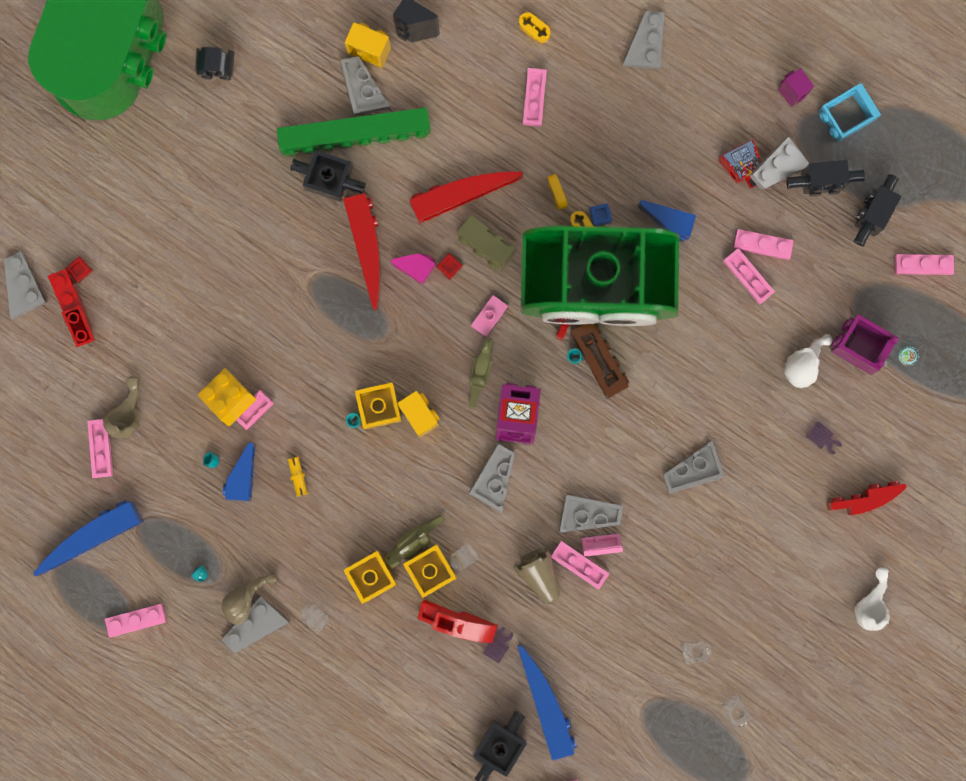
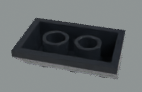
(415, 22)

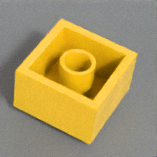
(368, 44)
(226, 397)
(378, 406)
(418, 414)
(430, 571)
(370, 577)

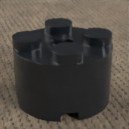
(214, 62)

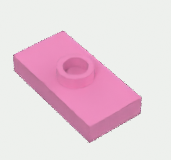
(489, 316)
(255, 411)
(601, 544)

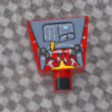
(741, 163)

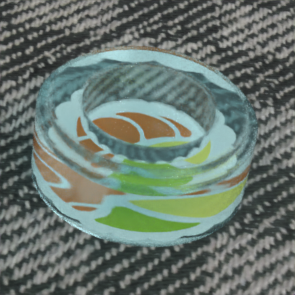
(909, 356)

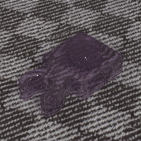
(822, 436)
(498, 648)

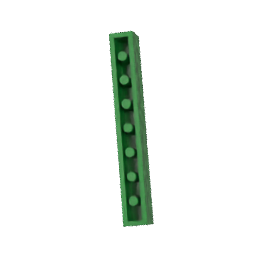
(353, 131)

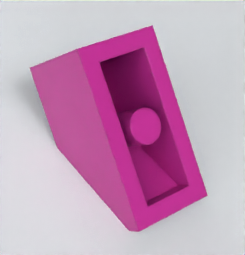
(415, 266)

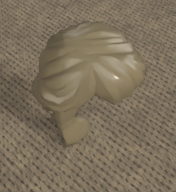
(124, 419)
(237, 603)

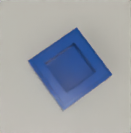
(600, 215)

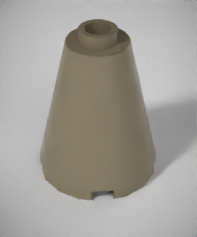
(539, 574)

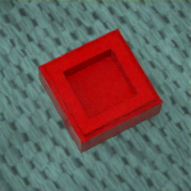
(449, 266)
(78, 269)
(562, 331)

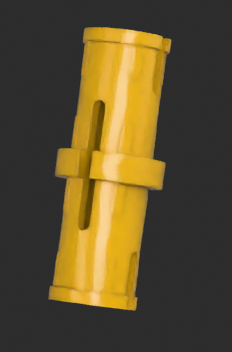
(297, 476)

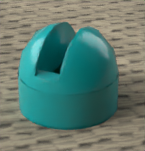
(577, 352)
(350, 416)
(211, 460)
(200, 574)

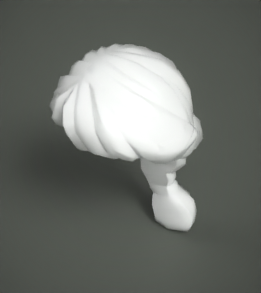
(803, 365)
(871, 610)

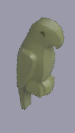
(480, 370)
(411, 542)

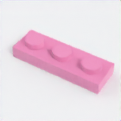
(534, 97)
(763, 244)
(924, 264)
(748, 276)
(99, 449)
(579, 565)
(135, 620)

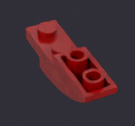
(72, 307)
(873, 498)
(457, 624)

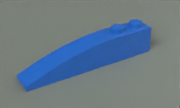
(98, 531)
(550, 715)

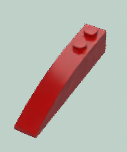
(457, 193)
(366, 242)

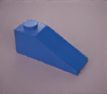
(669, 218)
(241, 478)

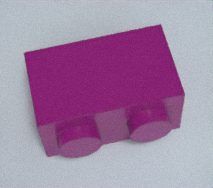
(795, 87)

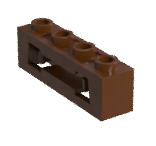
(615, 387)

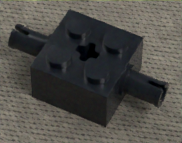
(322, 165)
(825, 177)
(877, 211)
(512, 744)

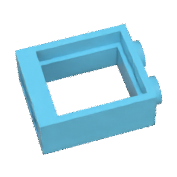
(864, 102)

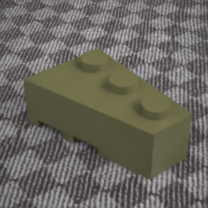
(485, 243)

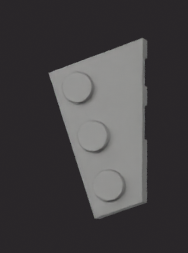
(647, 43)
(361, 88)
(779, 164)
(22, 286)
(694, 471)
(494, 478)
(588, 514)
(261, 622)

